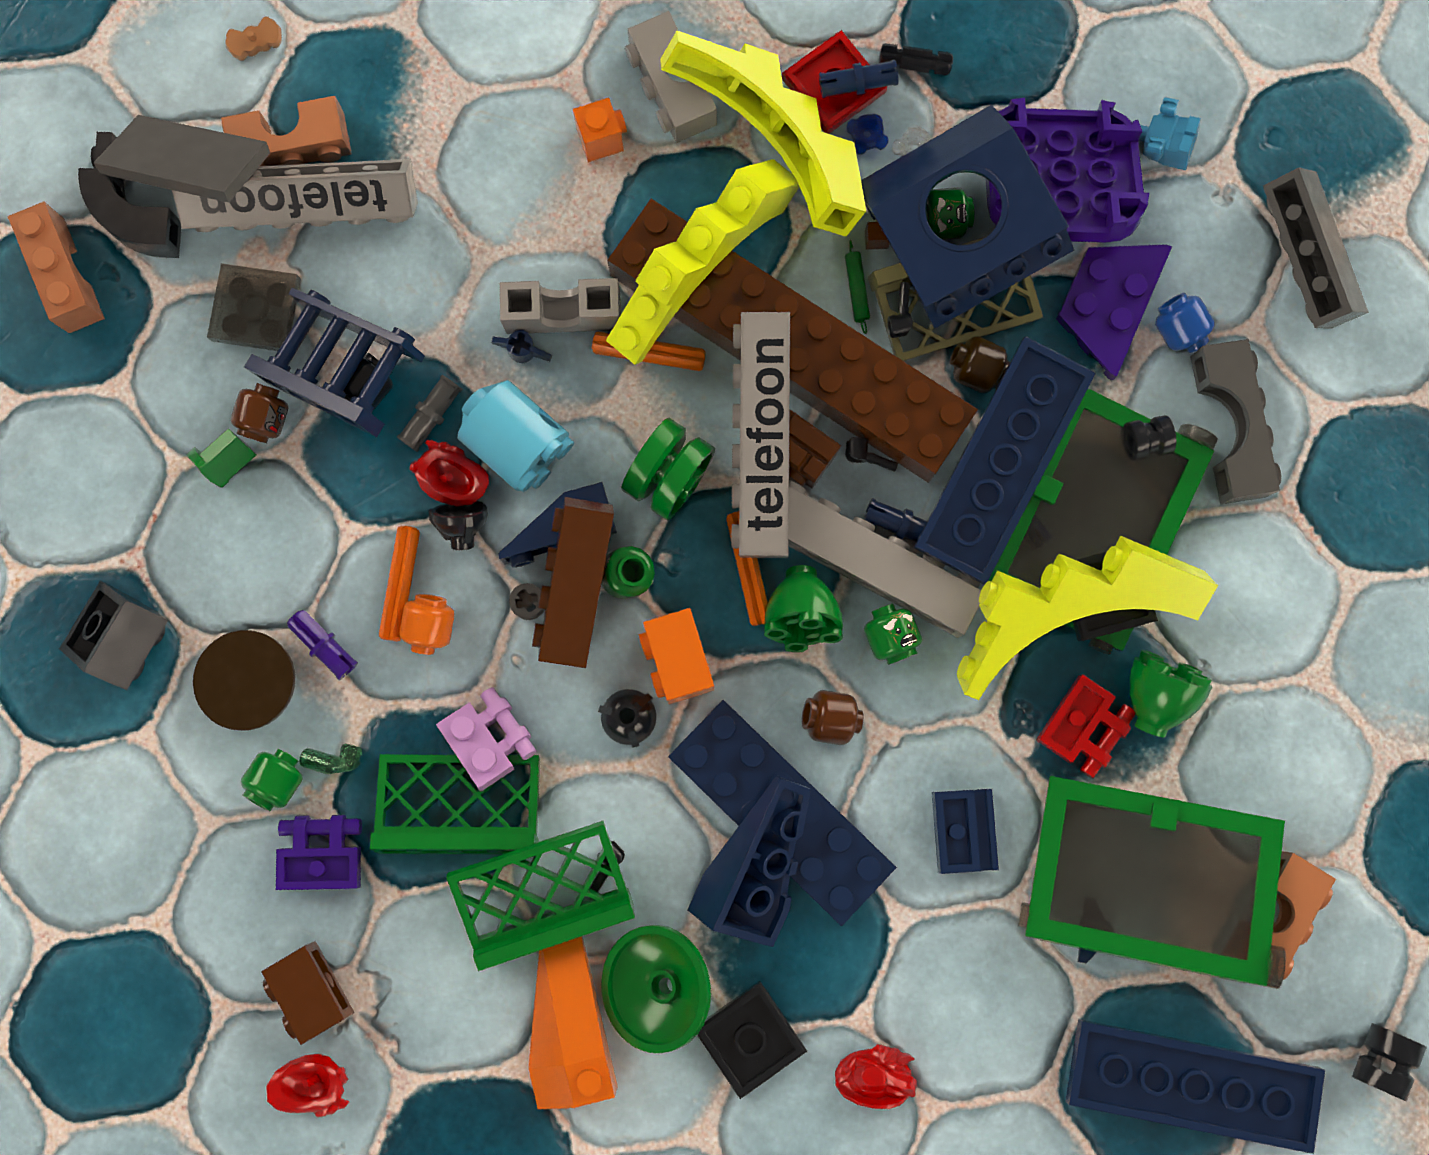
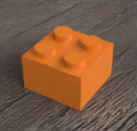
(678, 657)

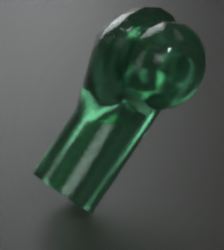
(331, 764)

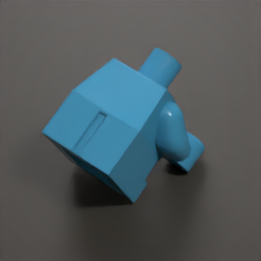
(1170, 137)

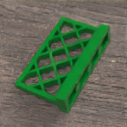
(449, 839)
(552, 927)

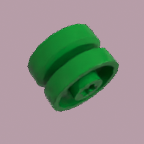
(668, 469)

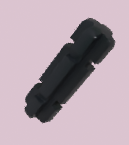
(917, 59)

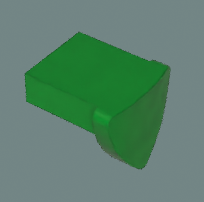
(222, 458)

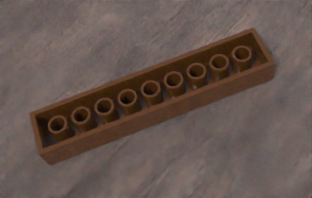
(829, 361)

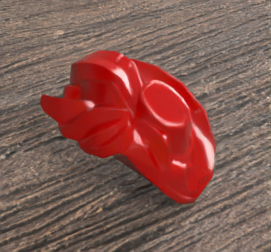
(449, 475)
(876, 1077)
(308, 1085)

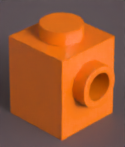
(600, 129)

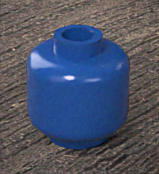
(1184, 323)

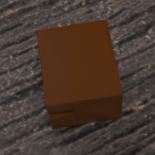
(875, 237)

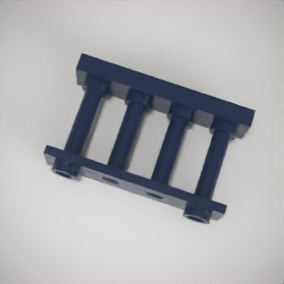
(331, 395)

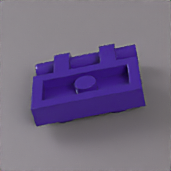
(322, 866)

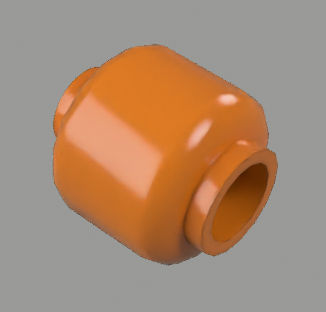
(426, 623)

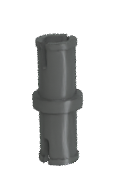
(429, 413)

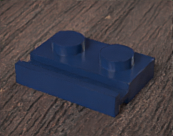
(965, 831)

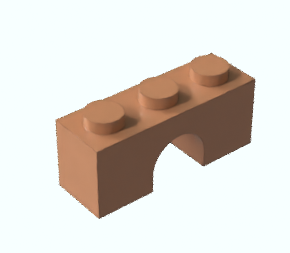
(317, 137)
(47, 252)
(1300, 895)

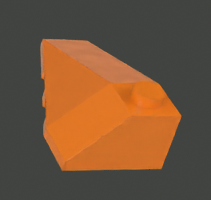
(568, 1038)

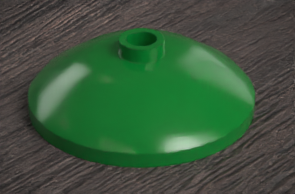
(638, 992)

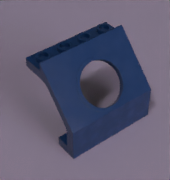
(962, 276)

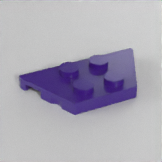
(1111, 299)

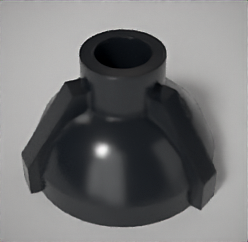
(459, 523)
(642, 724)

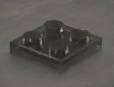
(252, 307)

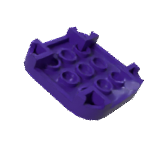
(1087, 166)

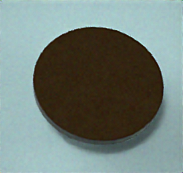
(244, 680)

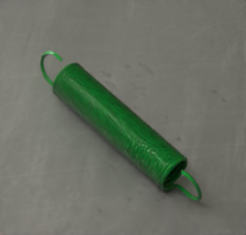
(857, 287)

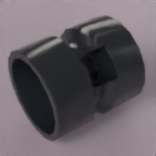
(1396, 1048)

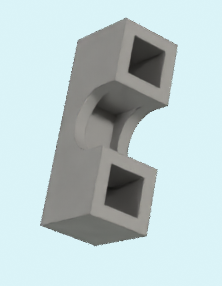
(682, 105)
(588, 307)

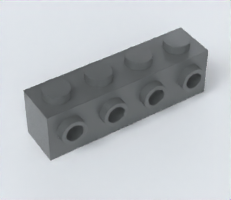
(1315, 249)

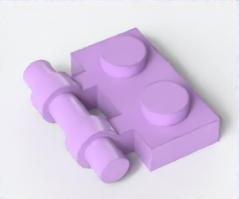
(475, 745)

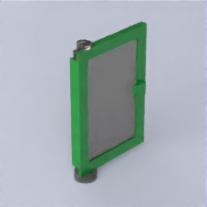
(1099, 494)
(1157, 882)

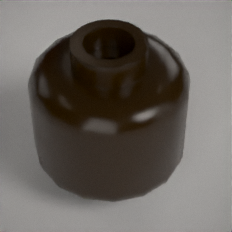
(979, 364)

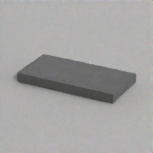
(183, 158)

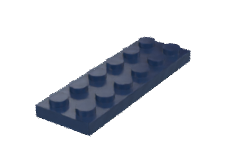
(1004, 460)
(734, 771)
(1195, 1086)

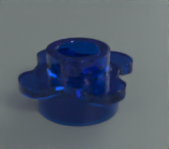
(867, 123)

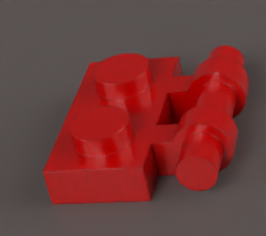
(1076, 720)

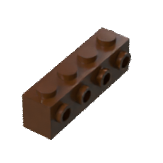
(575, 582)

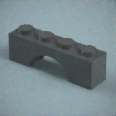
(1229, 375)

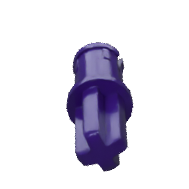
(321, 644)

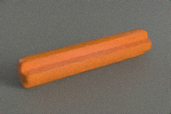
(660, 353)
(750, 580)
(399, 582)

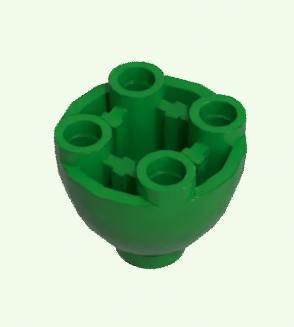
(802, 611)
(1165, 694)

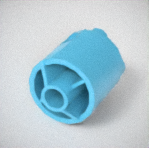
(512, 435)

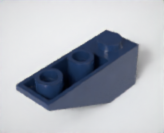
(538, 536)

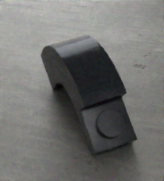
(142, 229)

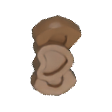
(254, 39)

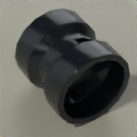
(1148, 438)

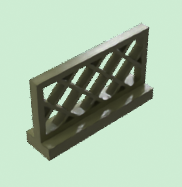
(888, 281)

